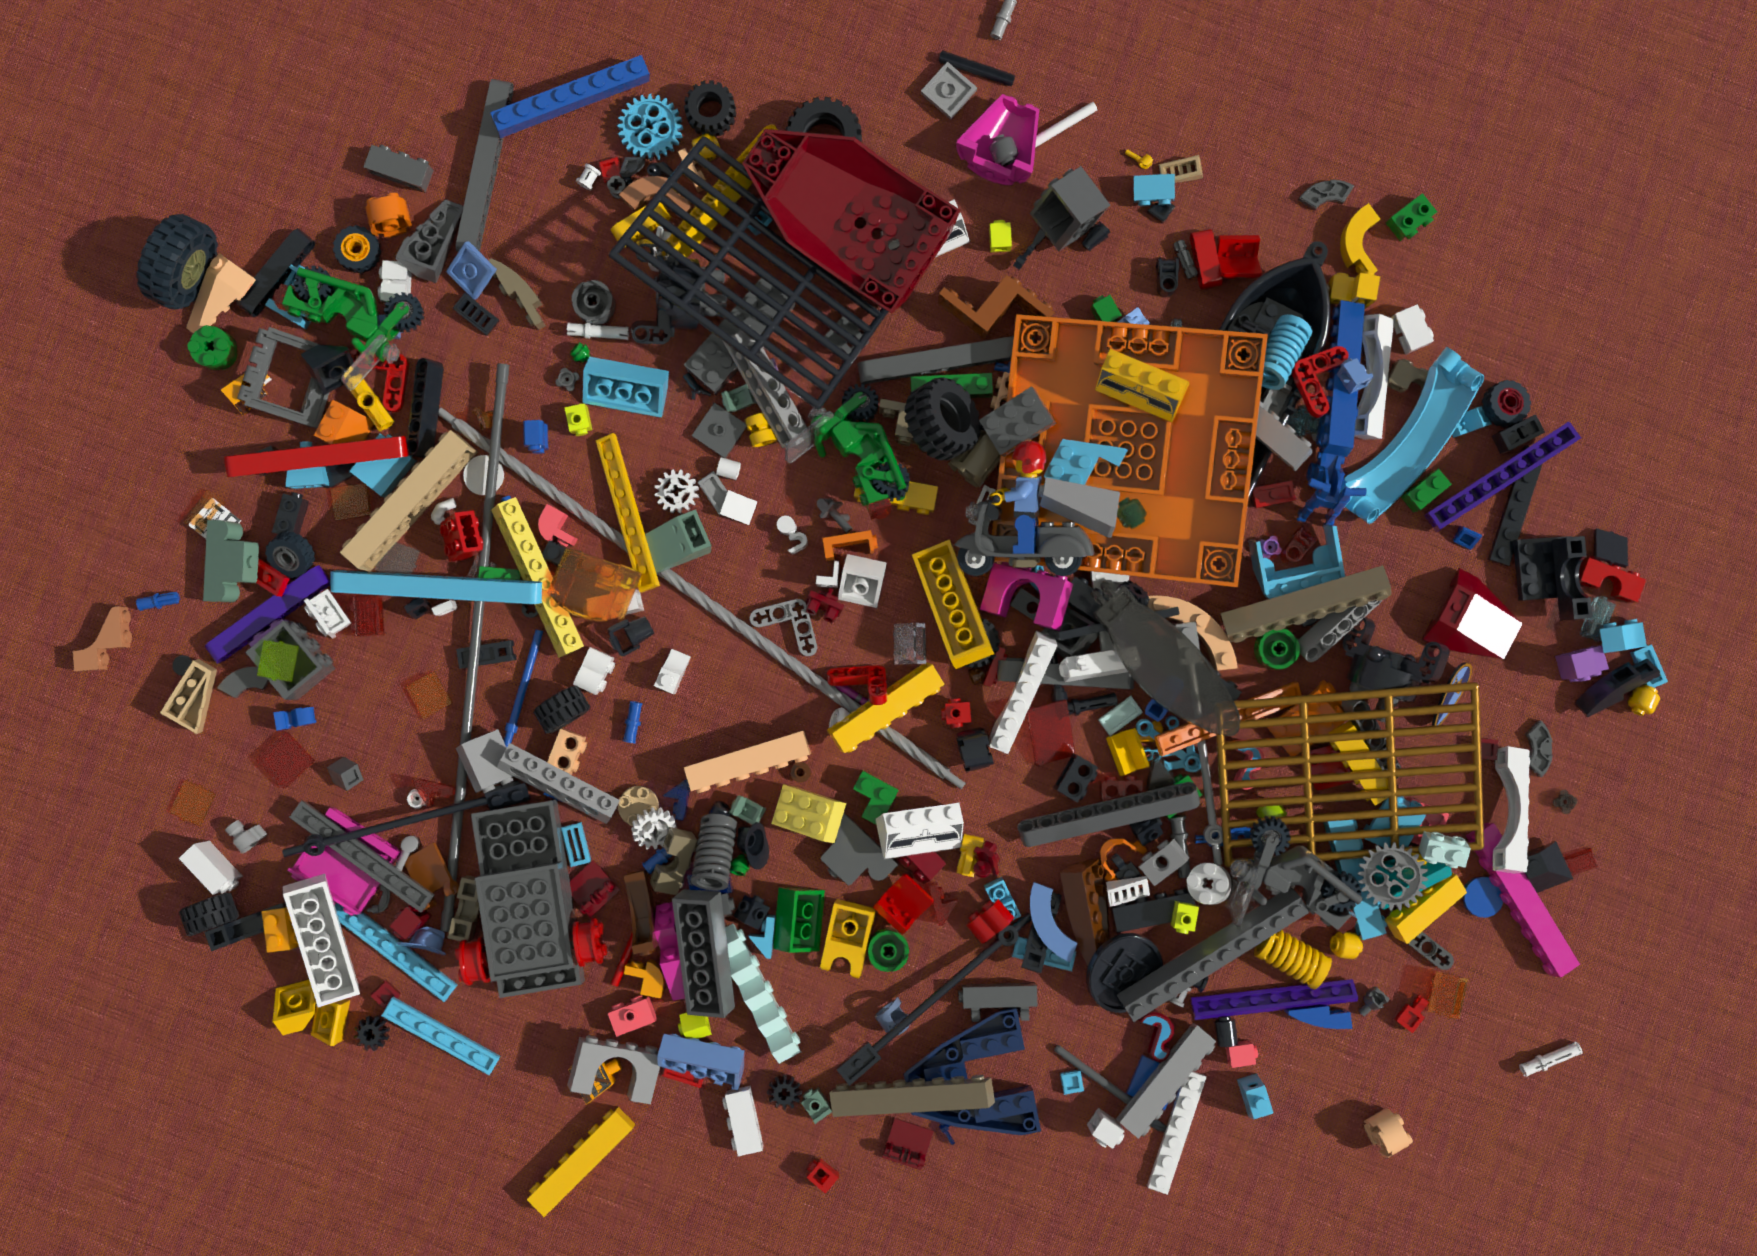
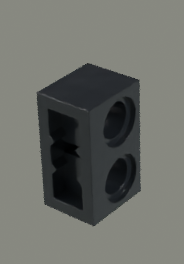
(1518, 434)
(1070, 774)

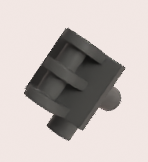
(829, 509)

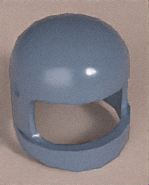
(891, 1015)

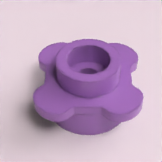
(1272, 541)

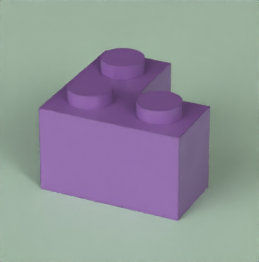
(1582, 664)

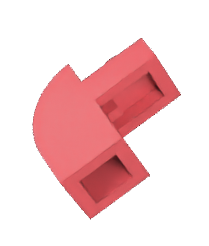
(551, 522)

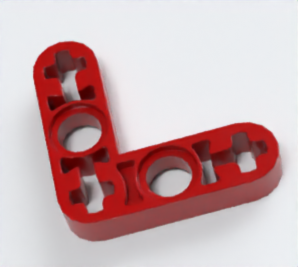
(392, 372)
(1311, 372)
(862, 675)

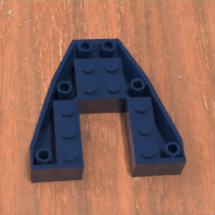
(1013, 1108)

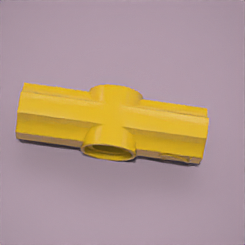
(376, 410)

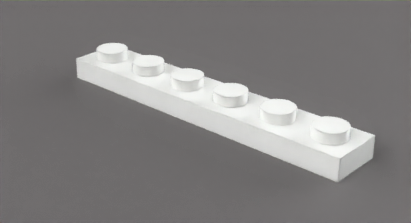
(1176, 1133)

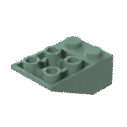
(678, 541)

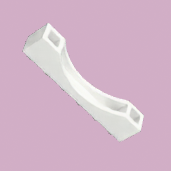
(1377, 347)
(1029, 679)
(1511, 851)

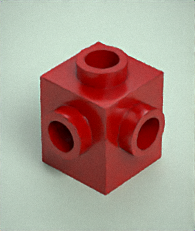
(964, 713)

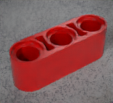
(1206, 259)

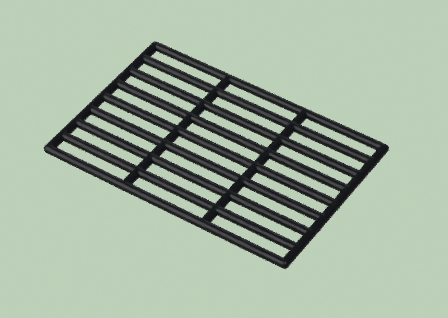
(716, 261)

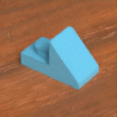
(765, 942)

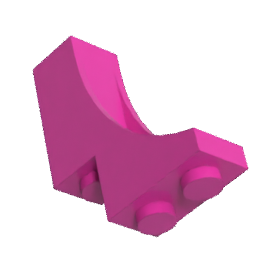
(669, 957)

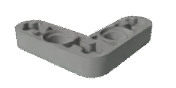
(789, 614)

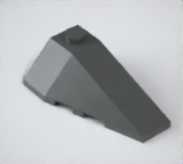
(429, 245)

